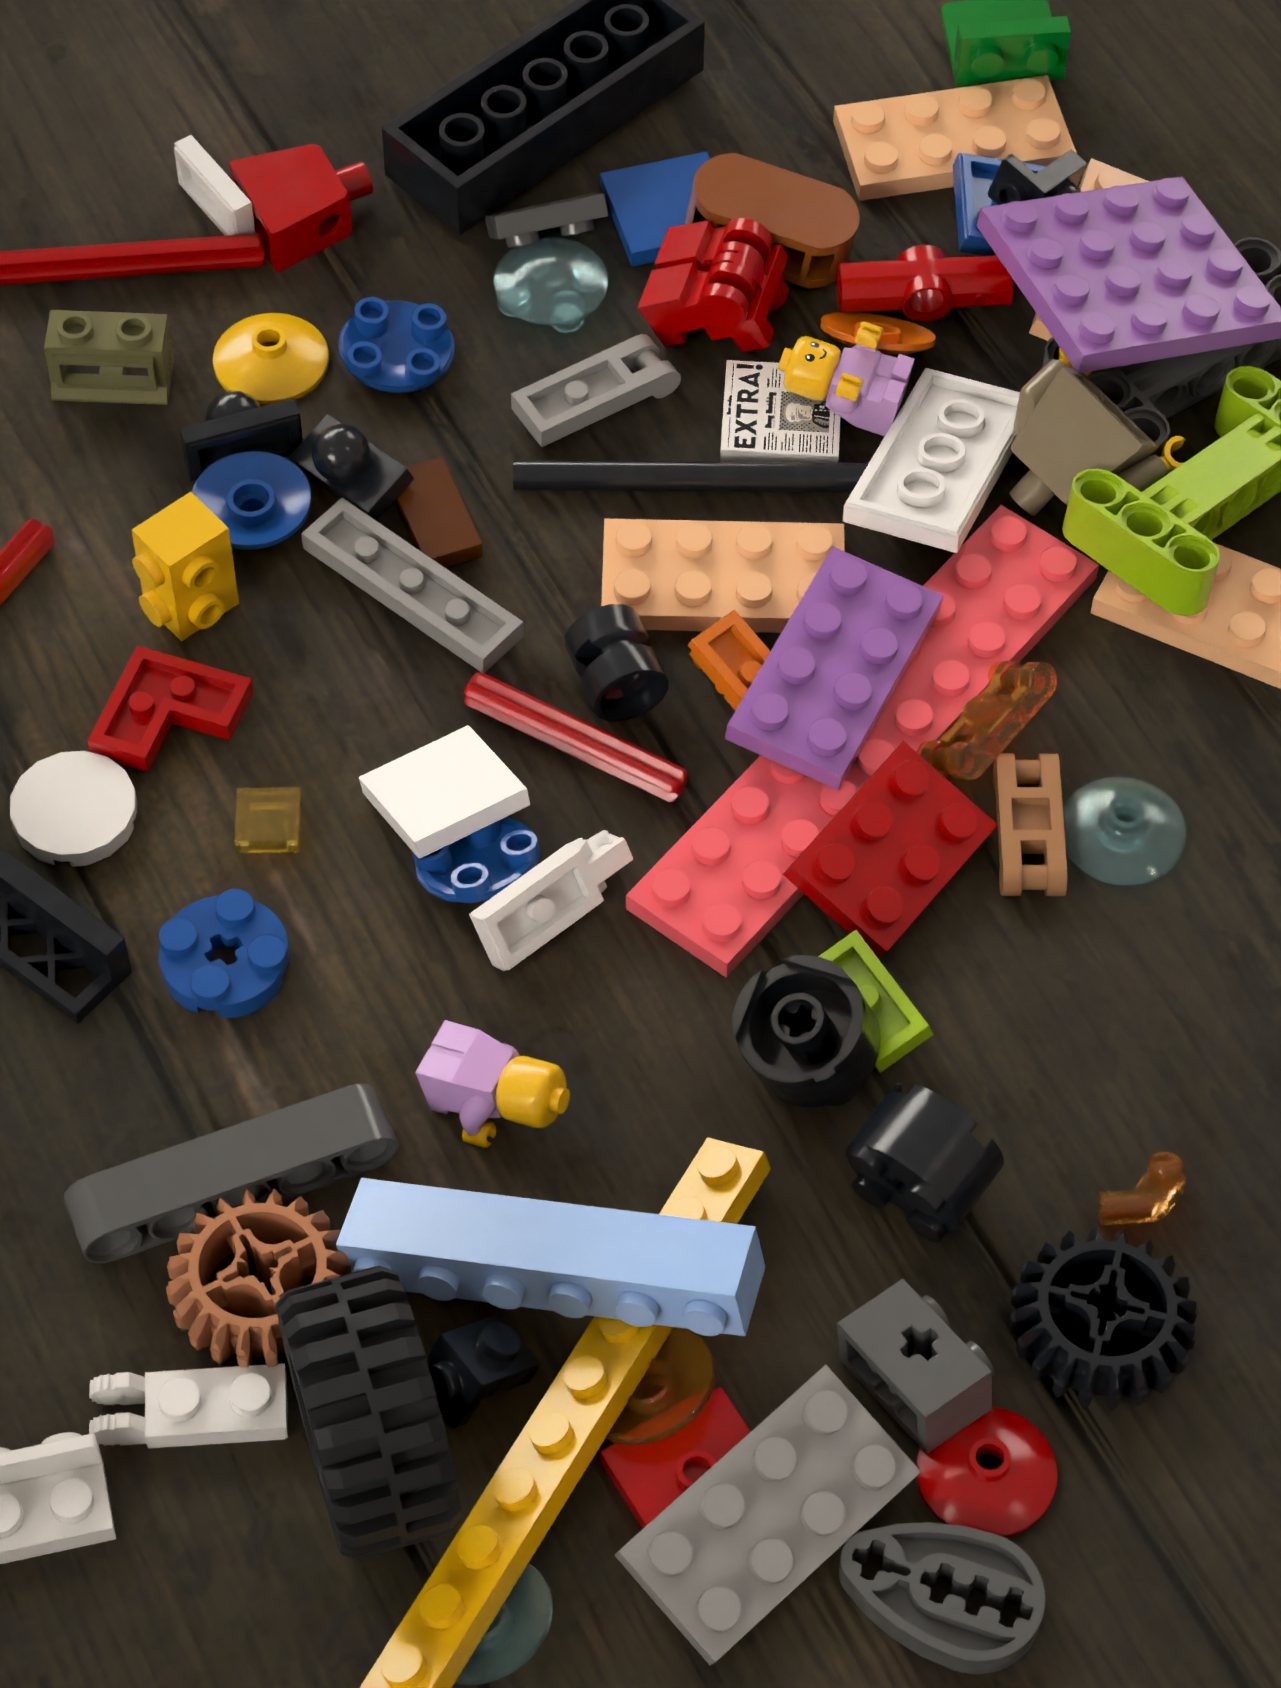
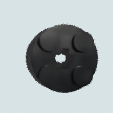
(837, 1025)
(922, 1160)

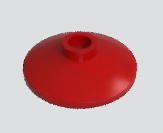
(990, 1500)

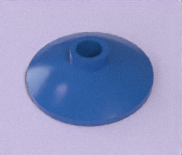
(260, 484)

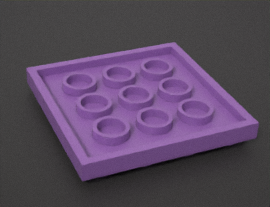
(1131, 274)

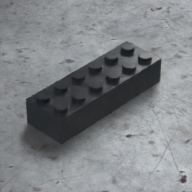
(539, 104)

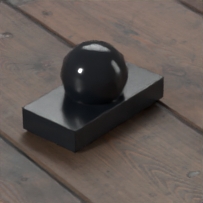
(239, 425)
(351, 467)

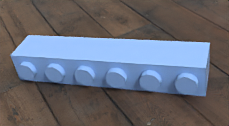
(557, 1256)

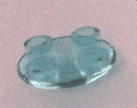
(551, 283)

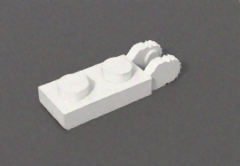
(193, 1406)

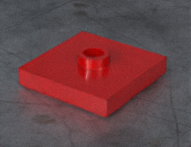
(661, 1471)

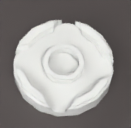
(73, 808)

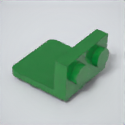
(1004, 40)

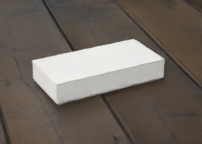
(212, 189)

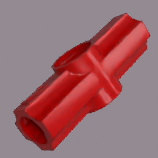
(922, 283)

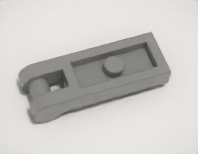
(594, 389)

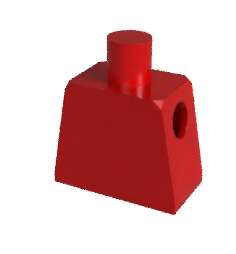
(299, 200)

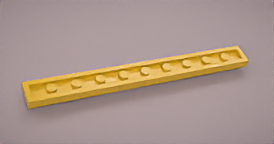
(549, 1457)

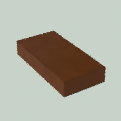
(438, 515)

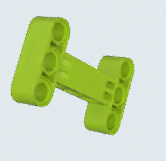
(1165, 533)

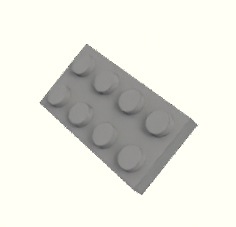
(767, 1514)

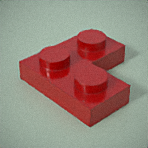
(164, 692)

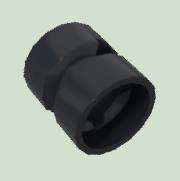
(616, 662)

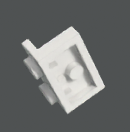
(53, 1497)

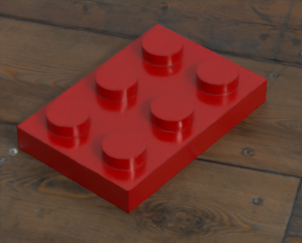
(890, 849)

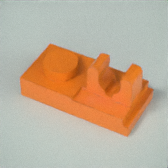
(729, 656)

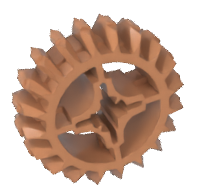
(282, 1250)

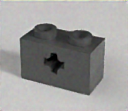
(916, 1364)

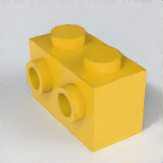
(185, 567)

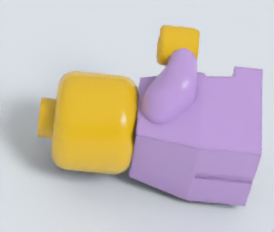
(858, 383)
(489, 1079)

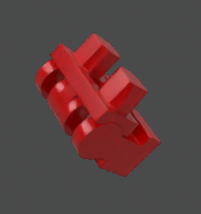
(716, 282)

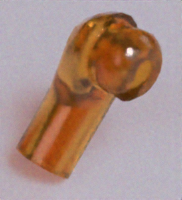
(1151, 1197)

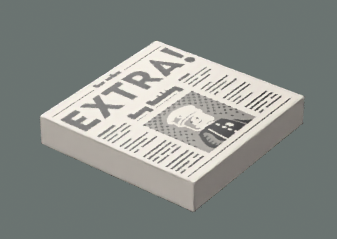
(771, 423)

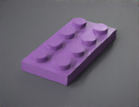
(834, 668)

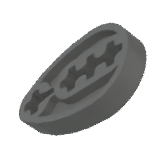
(944, 1632)

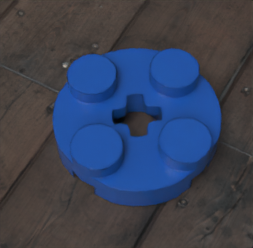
(218, 922)

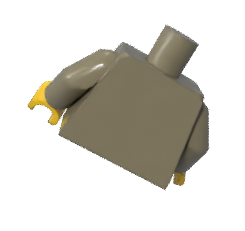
(1073, 426)

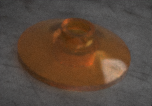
(669, 1392)

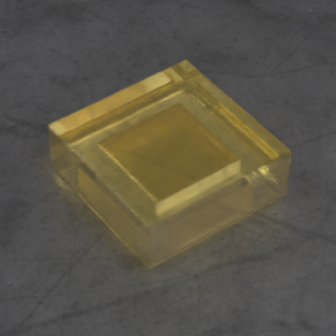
(268, 820)

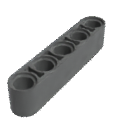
(283, 1150)

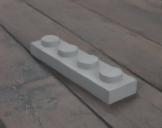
(413, 585)

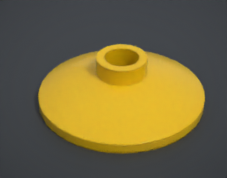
(271, 357)

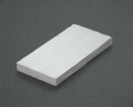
(937, 461)

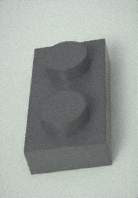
(571, 214)

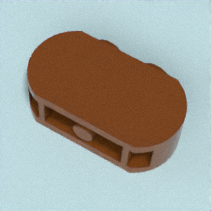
(804, 215)

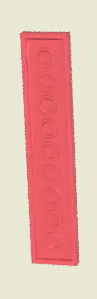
(725, 875)

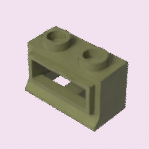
(112, 343)

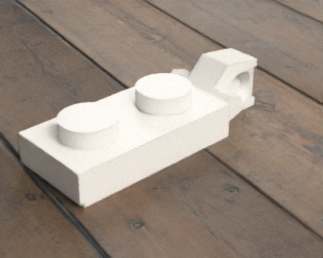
(548, 898)

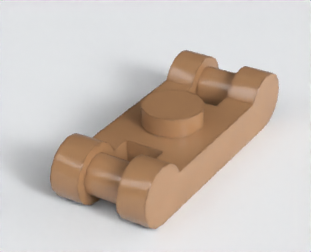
(1030, 823)

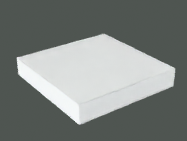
(444, 791)

